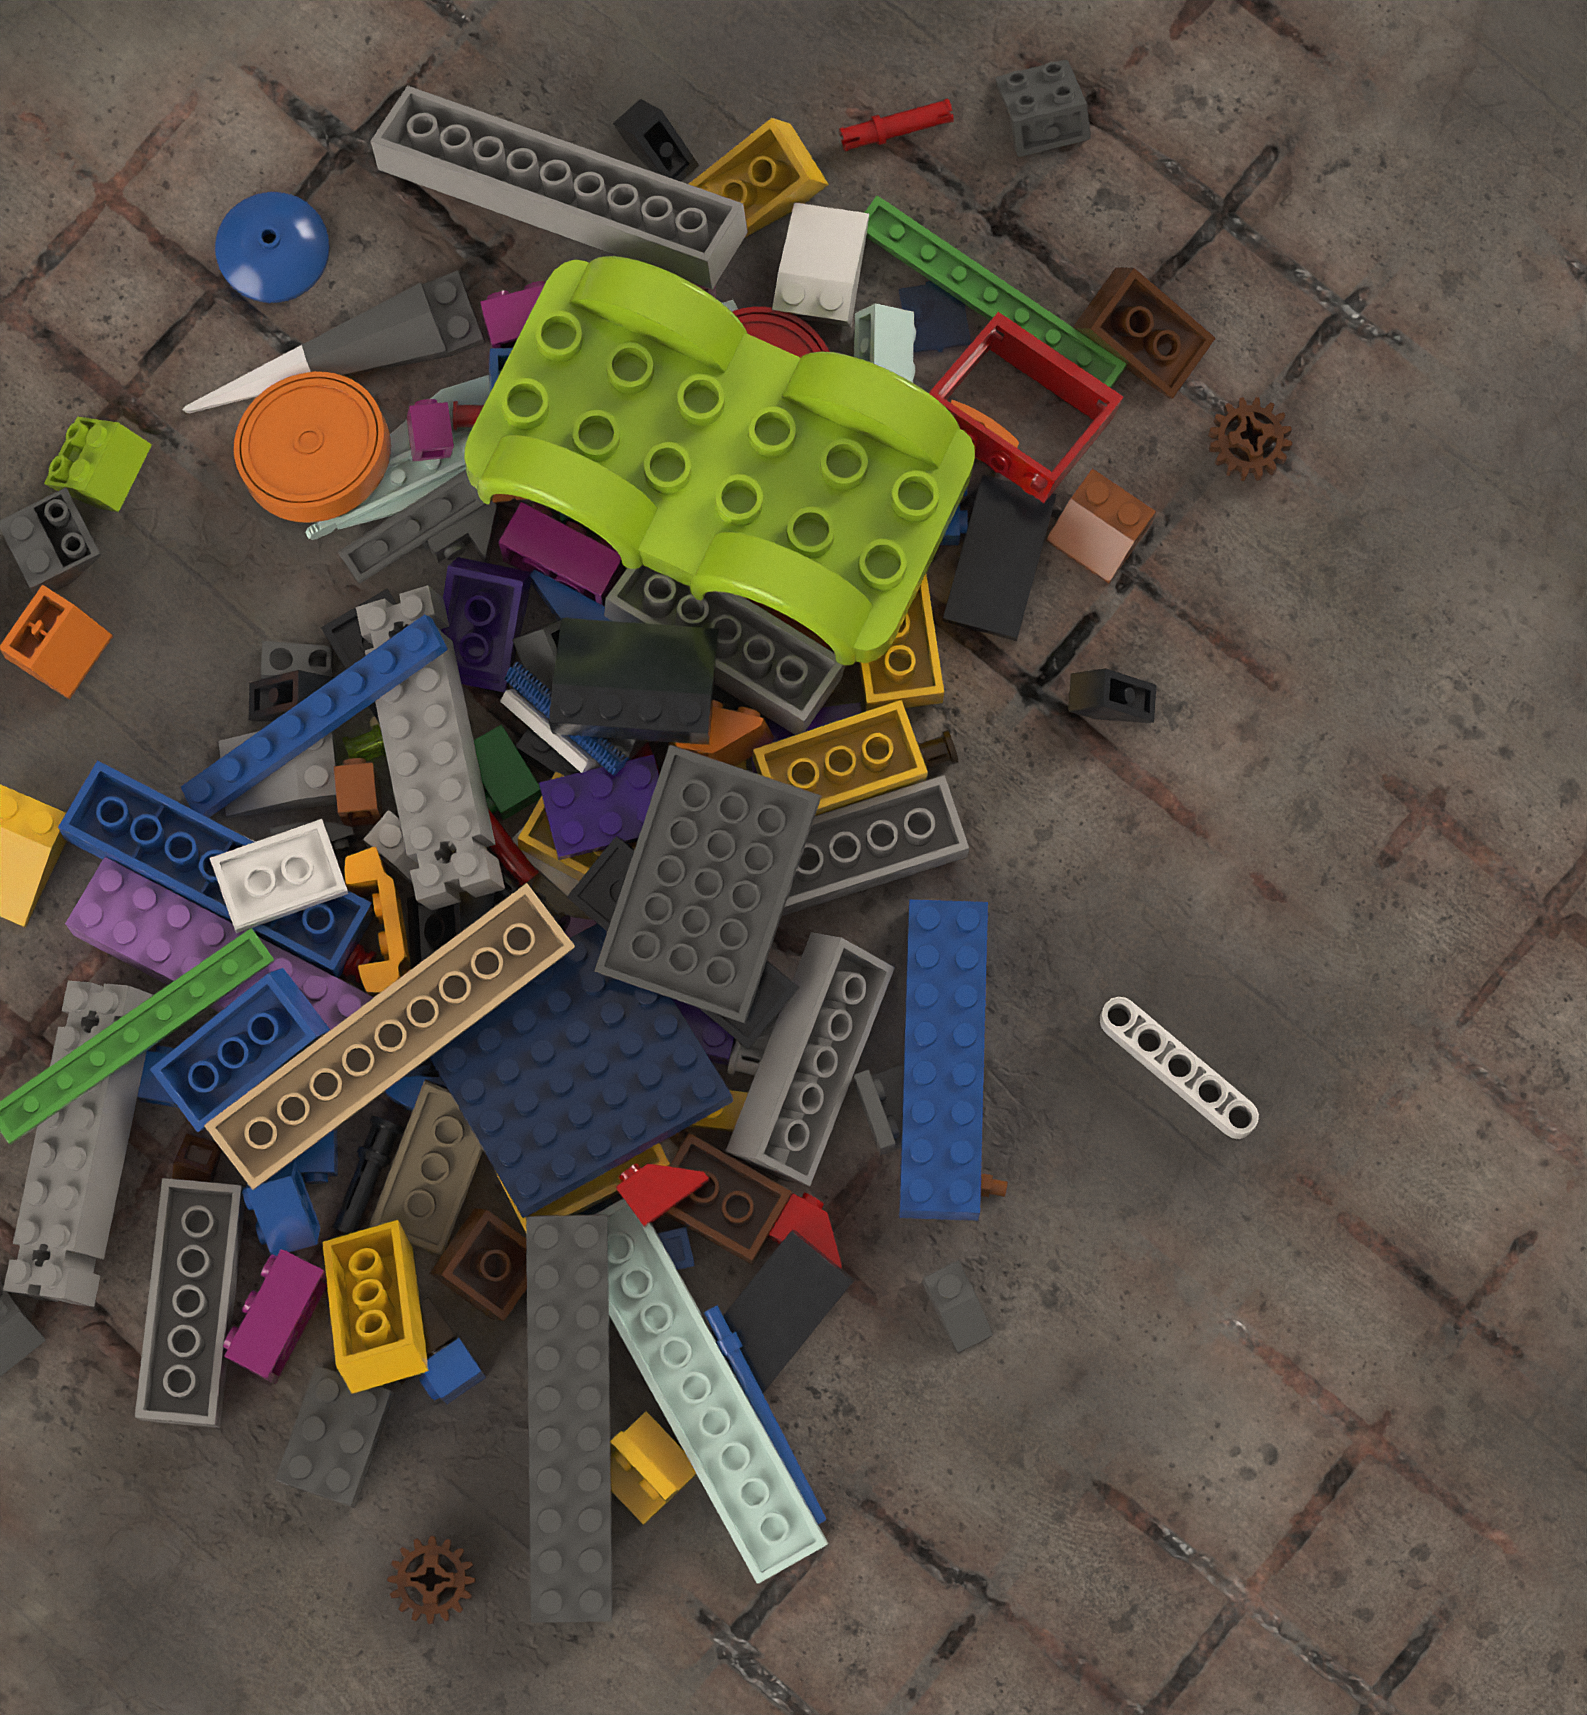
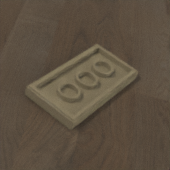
(430, 1171)

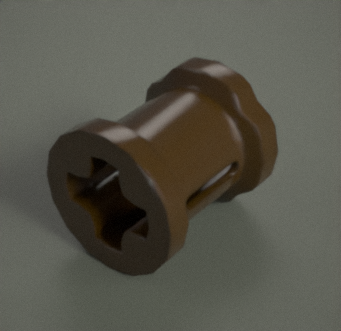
(938, 750)

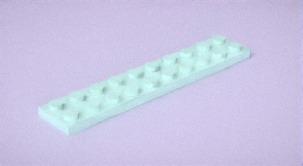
(704, 1401)

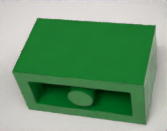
(504, 774)

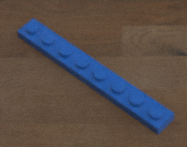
(315, 717)

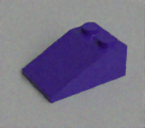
(484, 614)

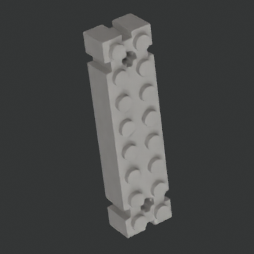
(433, 762)
(77, 1162)

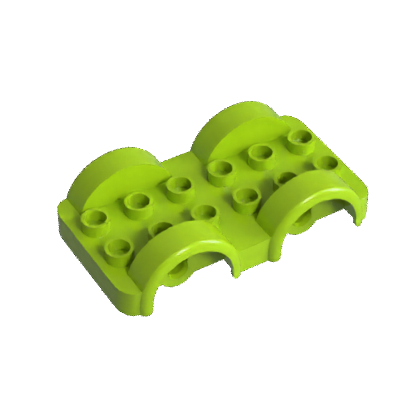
(722, 453)

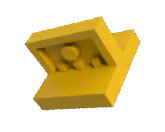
(647, 1467)

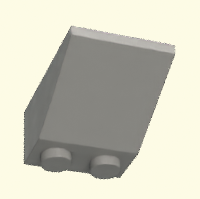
(299, 784)

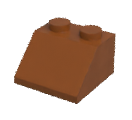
(1101, 526)

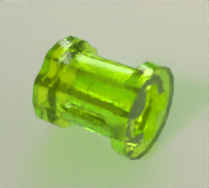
(366, 745)

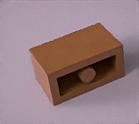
(358, 793)

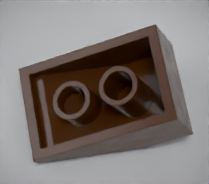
(1145, 330)

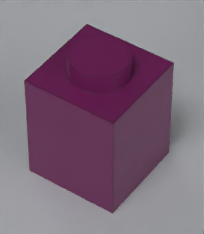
(429, 430)

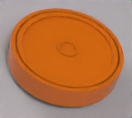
(312, 446)

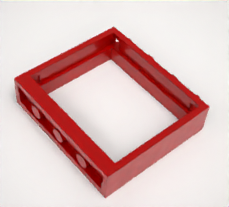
(1053, 373)

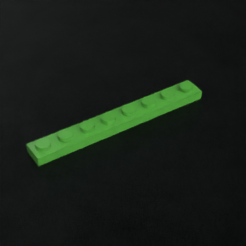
(983, 289)
(132, 1035)

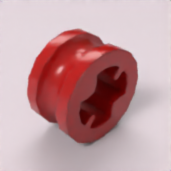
(358, 957)

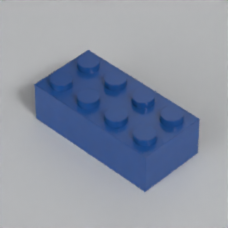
(239, 1048)

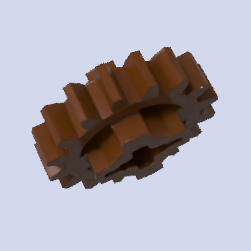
(1264, 433)
(431, 1561)

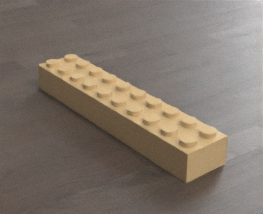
(389, 1036)

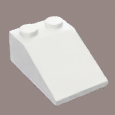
(821, 264)

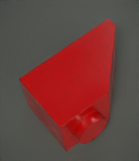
(657, 1189)
(809, 1220)

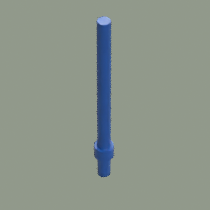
(730, 1347)

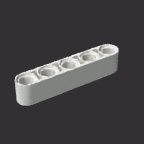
(1186, 1086)

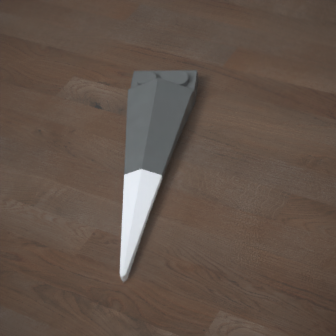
(410, 328)

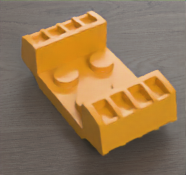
(367, 877)

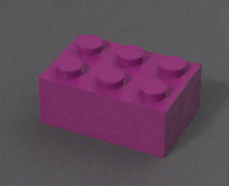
(560, 552)
(276, 1315)

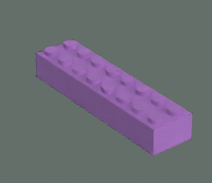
(173, 935)

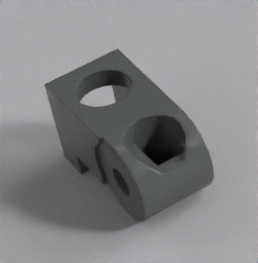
(289, 657)

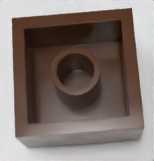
(485, 1264)

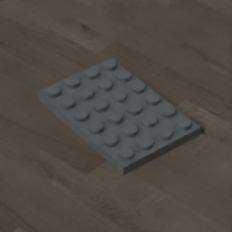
(707, 883)

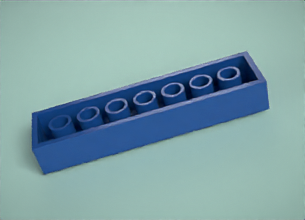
(174, 849)
(943, 1060)

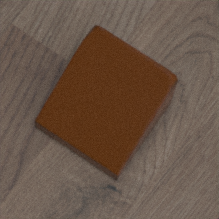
(196, 1159)

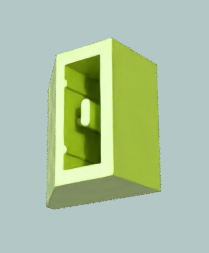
(98, 462)

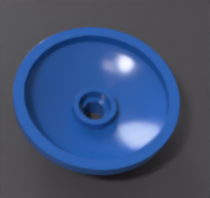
(275, 269)

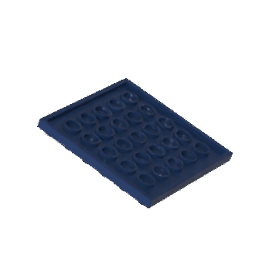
(577, 1077)

